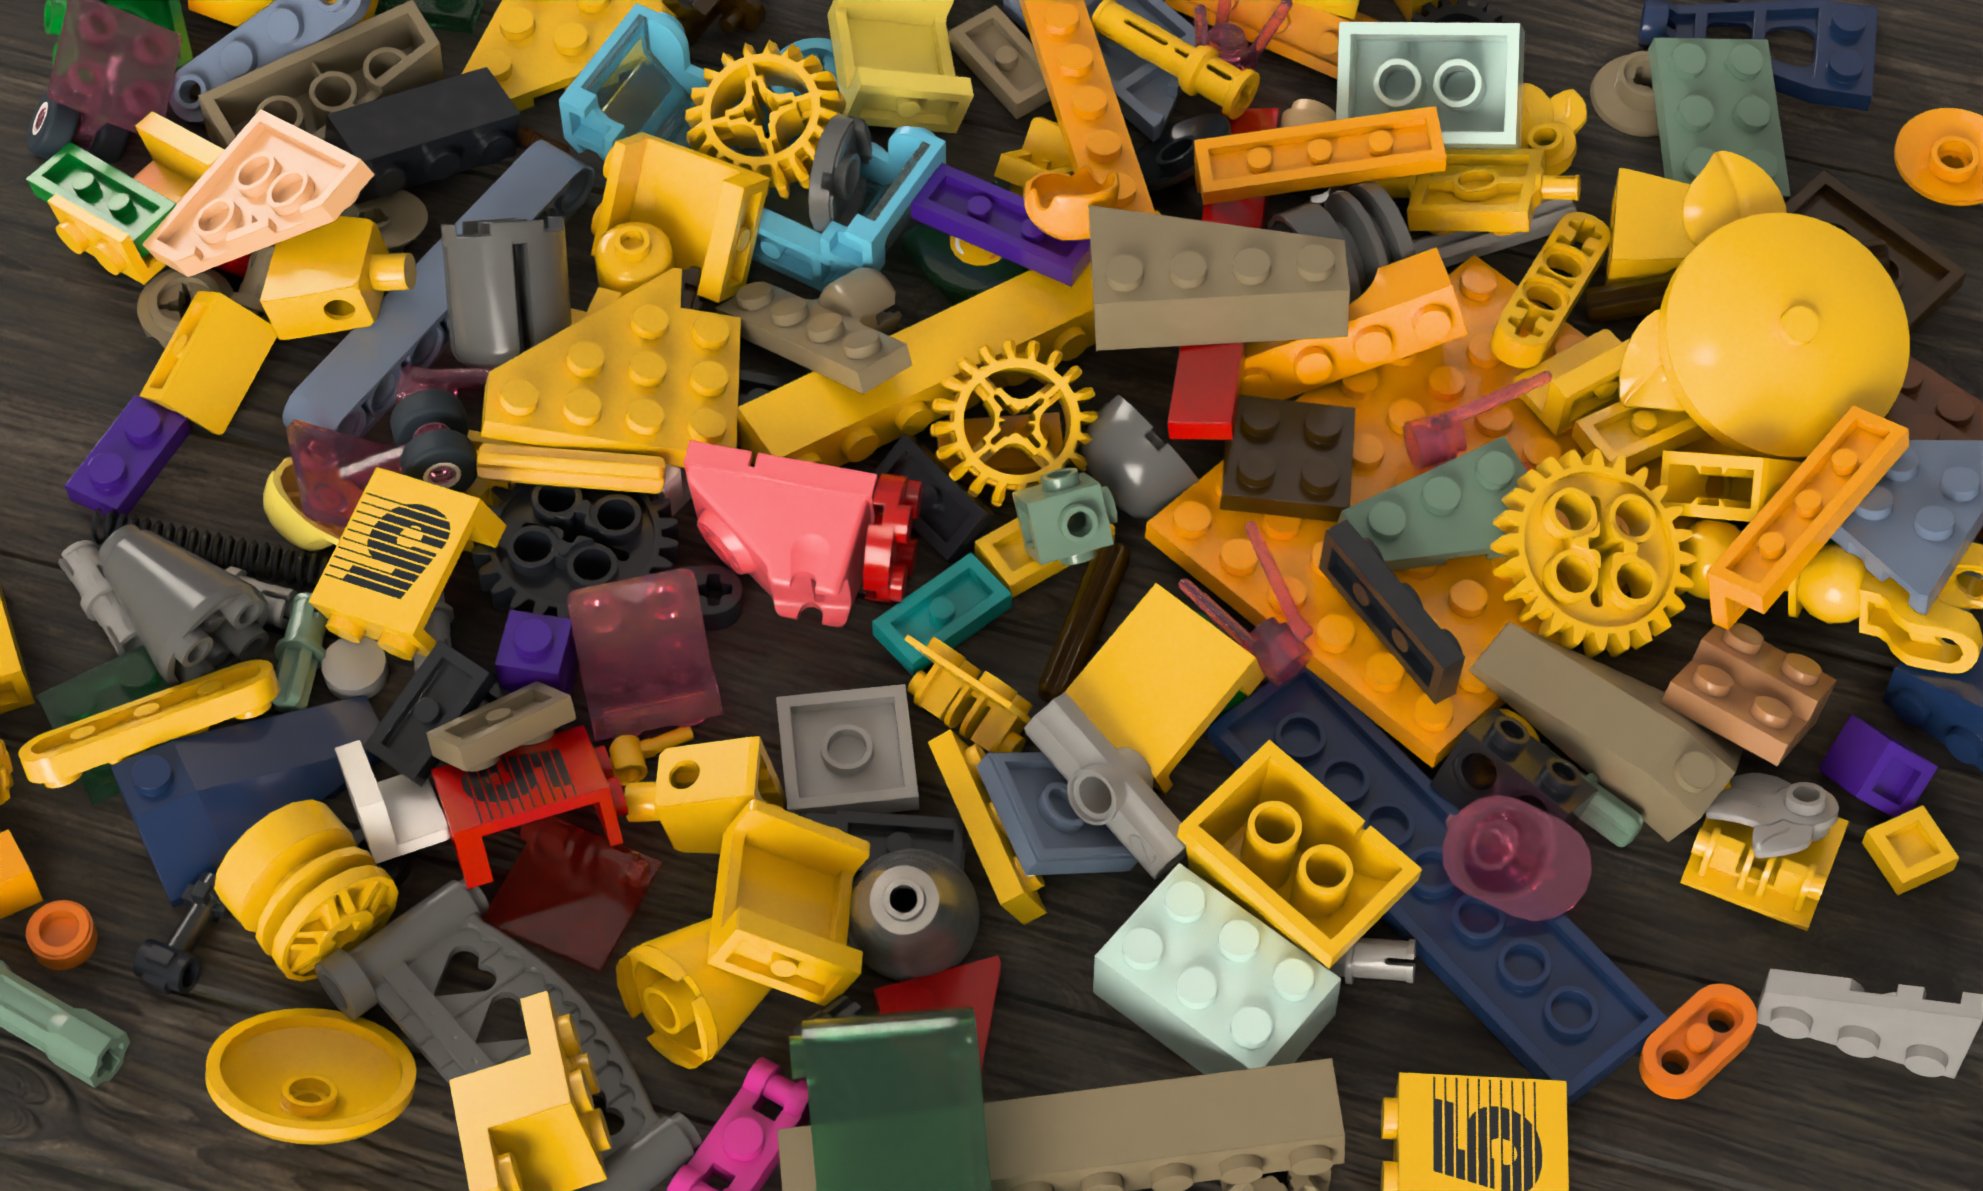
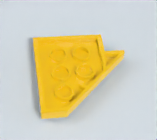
(624, 380)

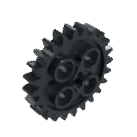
(572, 543)

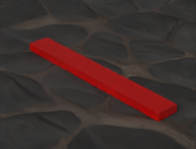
(1211, 374)

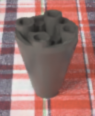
(183, 606)

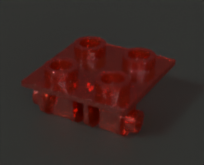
(571, 891)

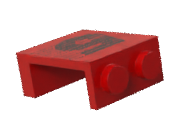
(524, 788)

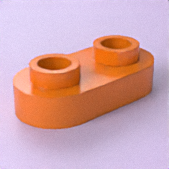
(1694, 1044)

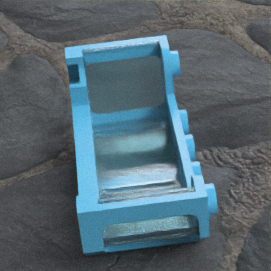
(645, 84)

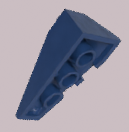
(212, 786)

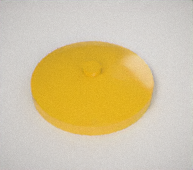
(1781, 334)

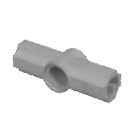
(1108, 784)

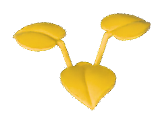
(1721, 193)

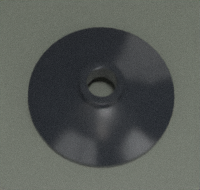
(1171, 157)

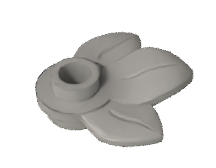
(1781, 812)

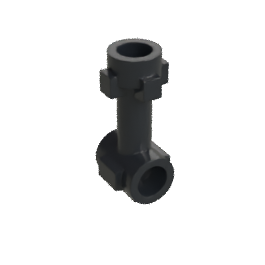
(172, 964)

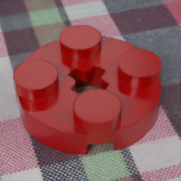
(889, 549)

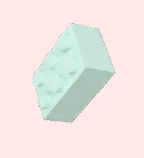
(1459, 67)
(1214, 980)

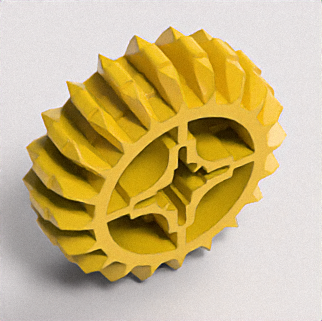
(719, 127)
(995, 401)

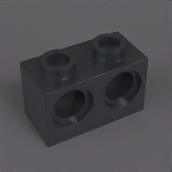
(1521, 770)

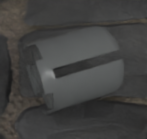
(504, 287)

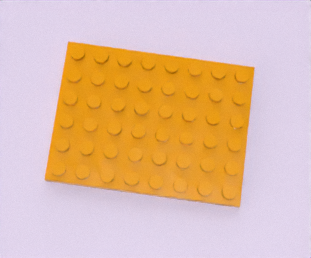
(1456, 595)

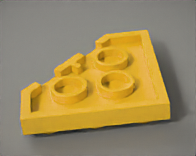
(547, 43)

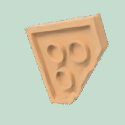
(256, 194)

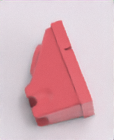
(785, 525)

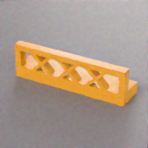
(1304, 35)
(1319, 155)
(1803, 514)

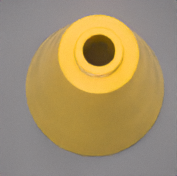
(684, 998)

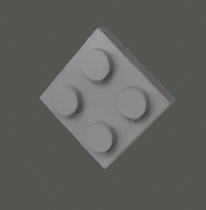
(848, 751)

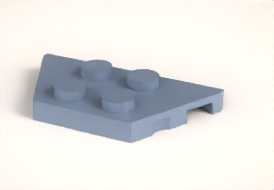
(1141, 88)
(1920, 517)

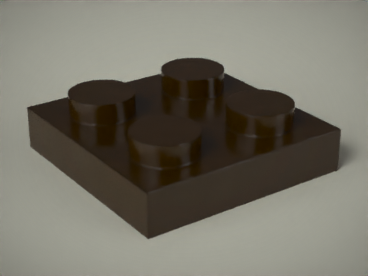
(1289, 459)

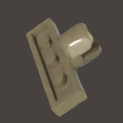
(833, 335)

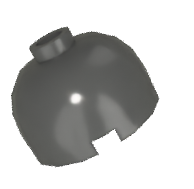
(1134, 461)

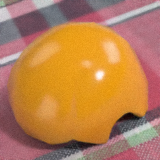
(1061, 201)

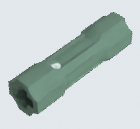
(68, 1035)

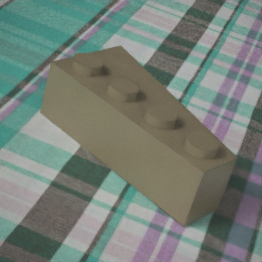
(339, 72)
(1211, 282)

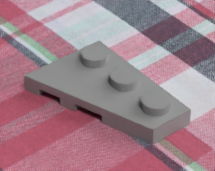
(1894, 1026)

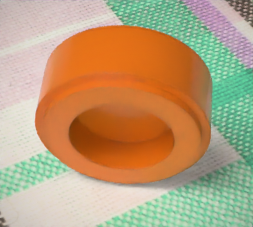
(61, 935)

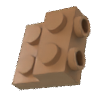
(1750, 691)

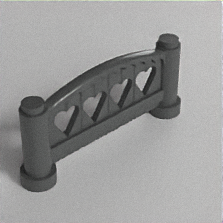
(403, 971)

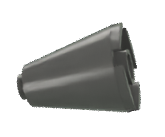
(928, 937)

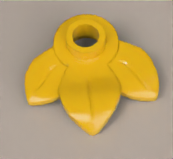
(1552, 125)

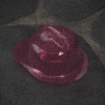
(1516, 858)

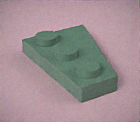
(1441, 510)

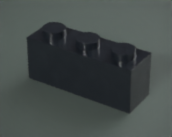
(427, 132)

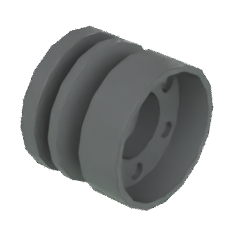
(1361, 217)

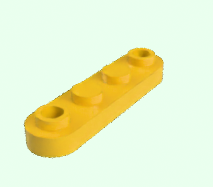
(130, 729)

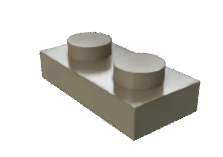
(1001, 60)
(511, 721)

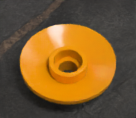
(1943, 155)

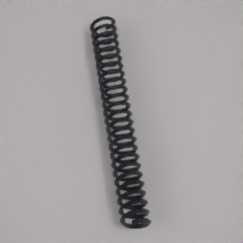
(217, 542)

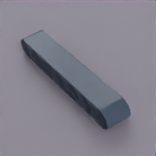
(412, 327)

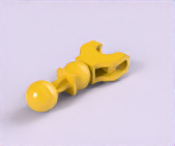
(1841, 590)

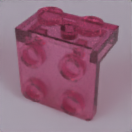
(643, 654)

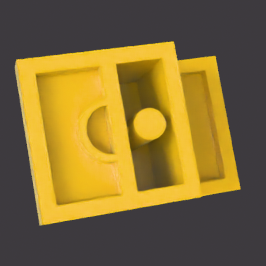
(534, 1116)

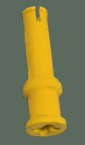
(1197, 68)

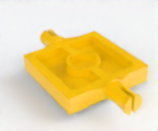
(1481, 191)

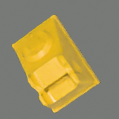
(1295, 855)

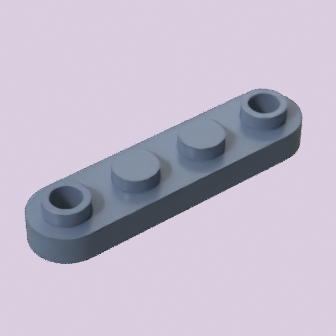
(264, 38)

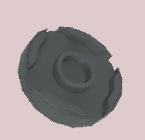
(835, 180)

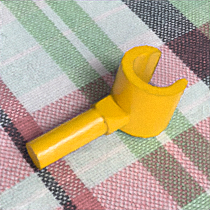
(629, 753)

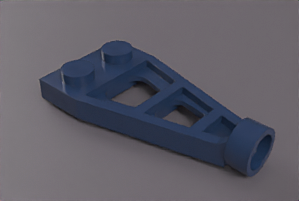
(1841, 45)

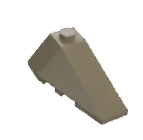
(1612, 727)

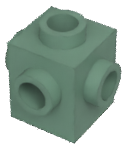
(1065, 517)

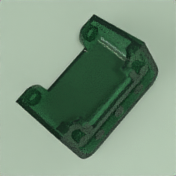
(895, 1100)

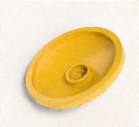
(310, 1075)

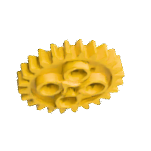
(1593, 553)

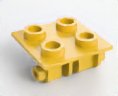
(951, 692)
(1773, 886)

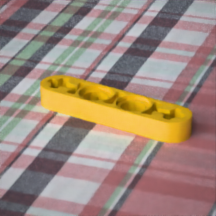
(1550, 288)

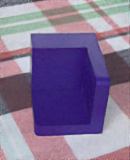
(1877, 767)

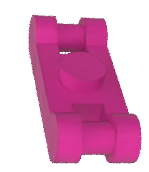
(744, 1141)

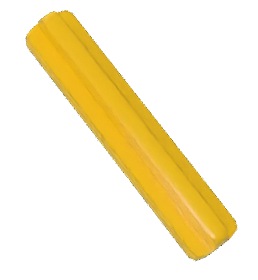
(571, 468)

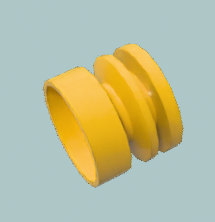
(304, 887)

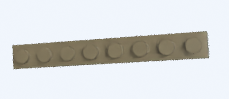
(1149, 1133)

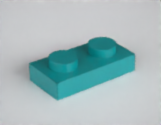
(945, 607)

